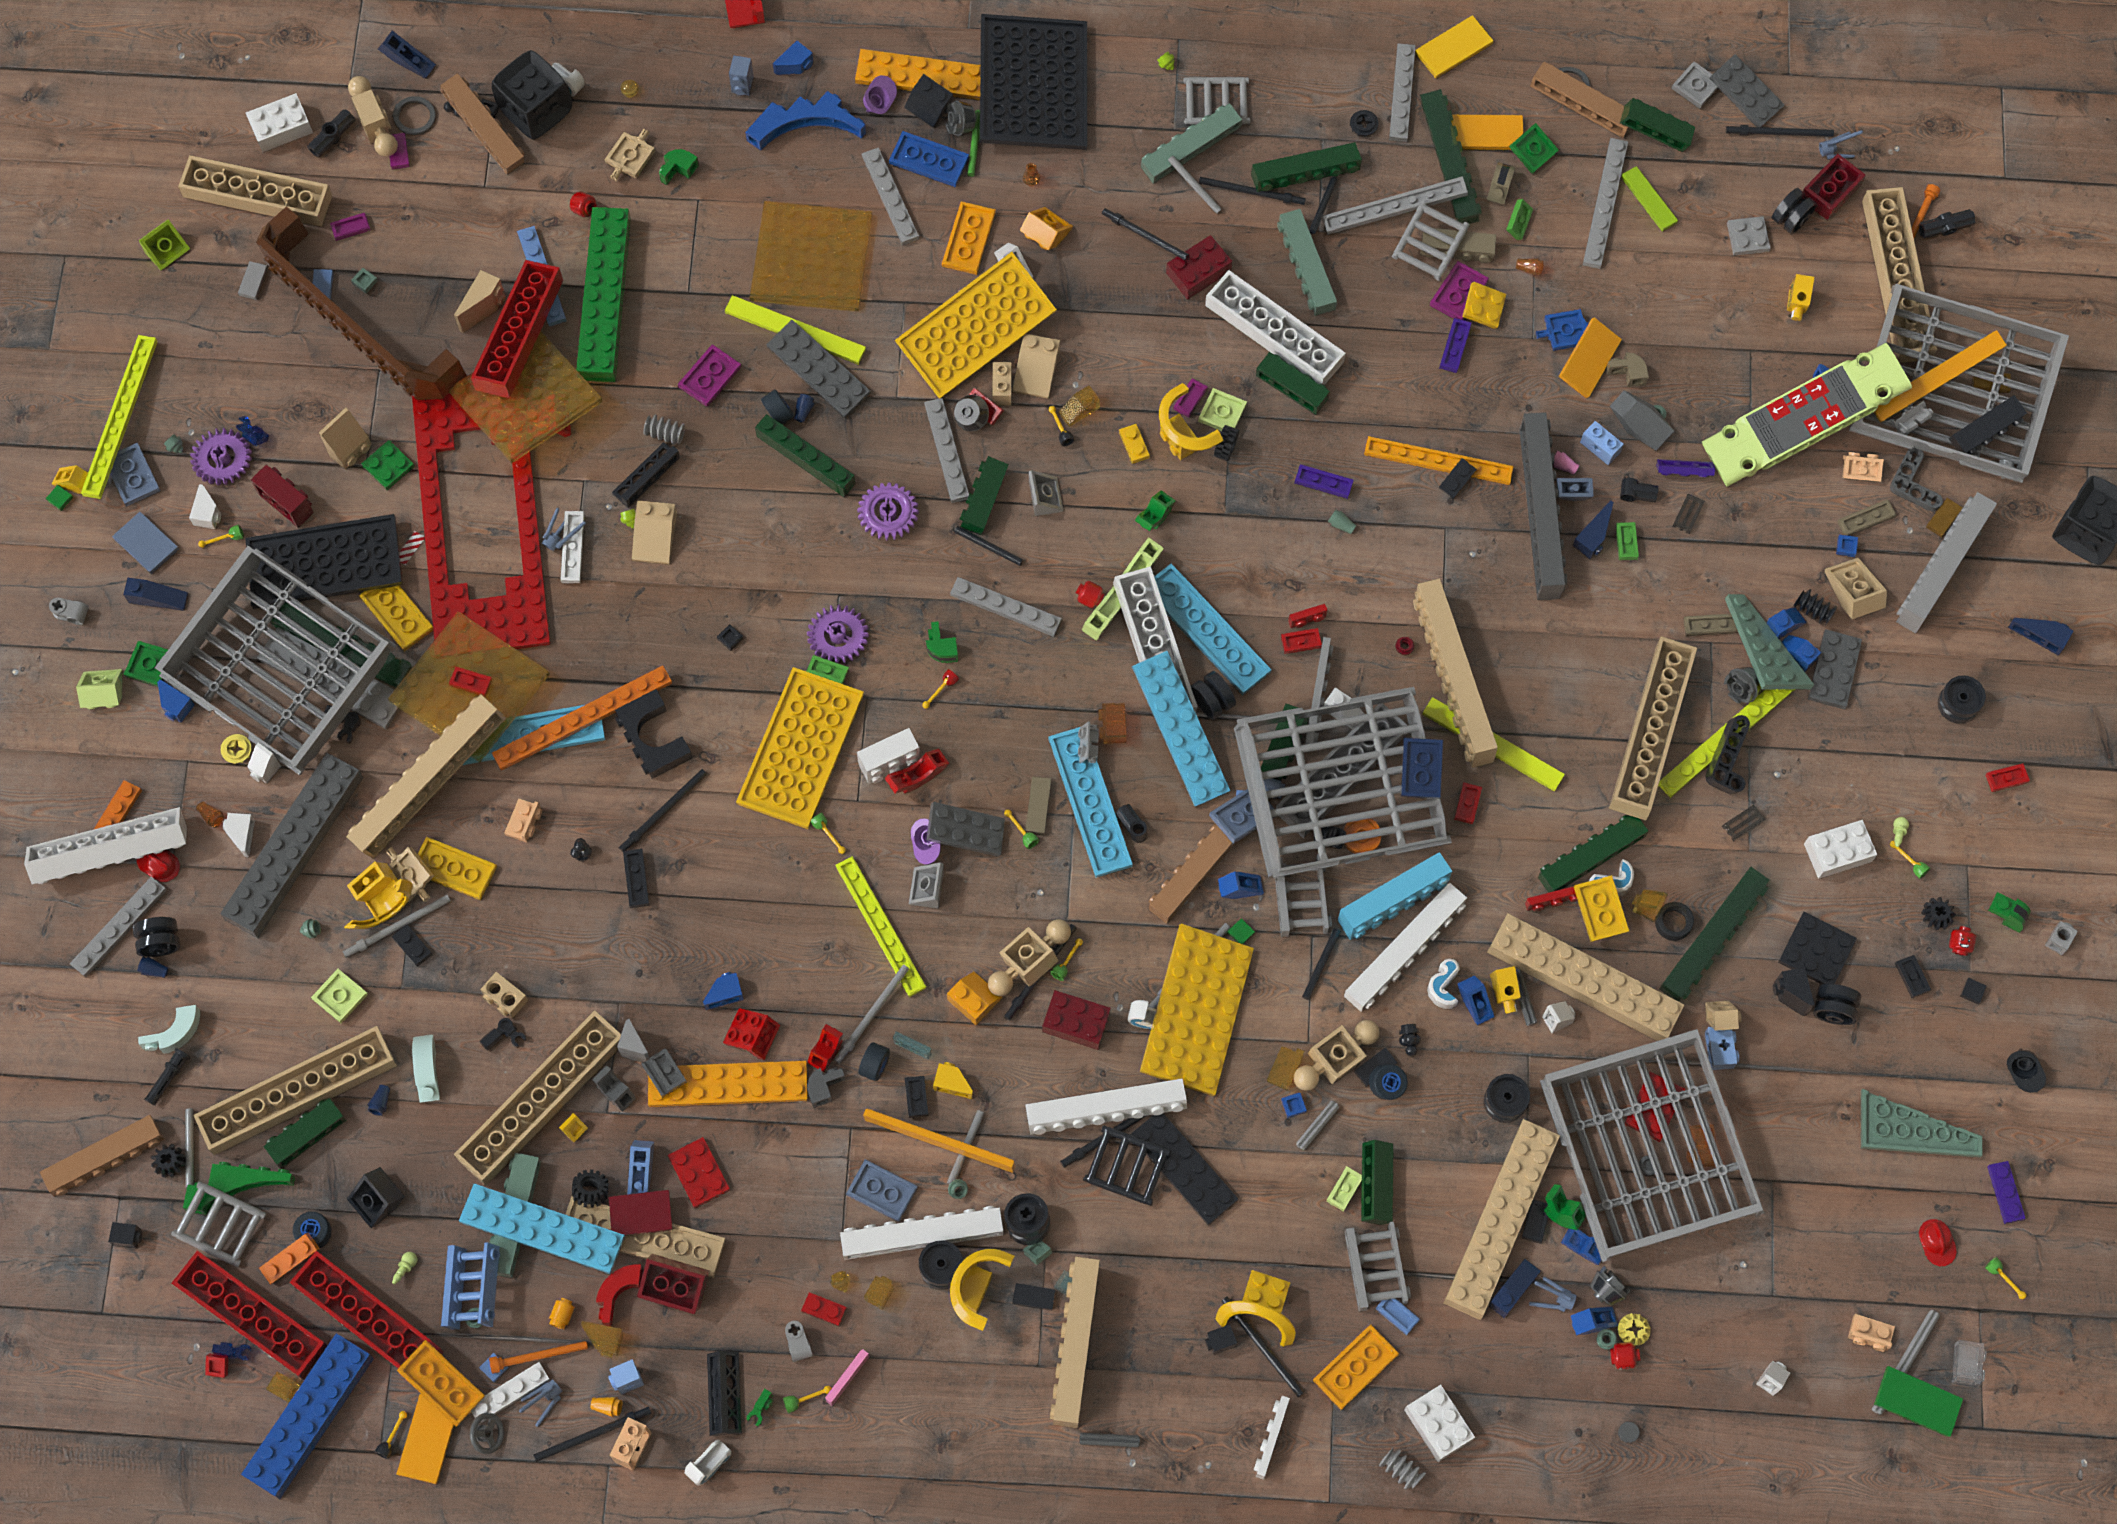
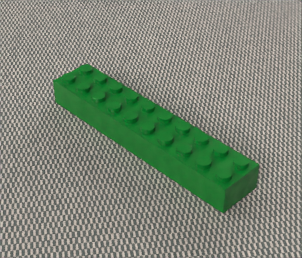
(603, 294)

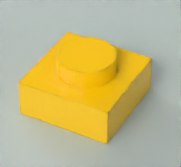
(573, 1127)

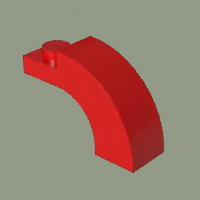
(919, 773)
(613, 1286)

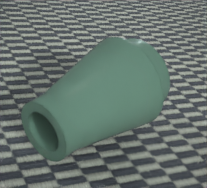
(1341, 521)

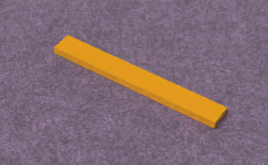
(1942, 374)
(1436, 459)
(939, 1140)

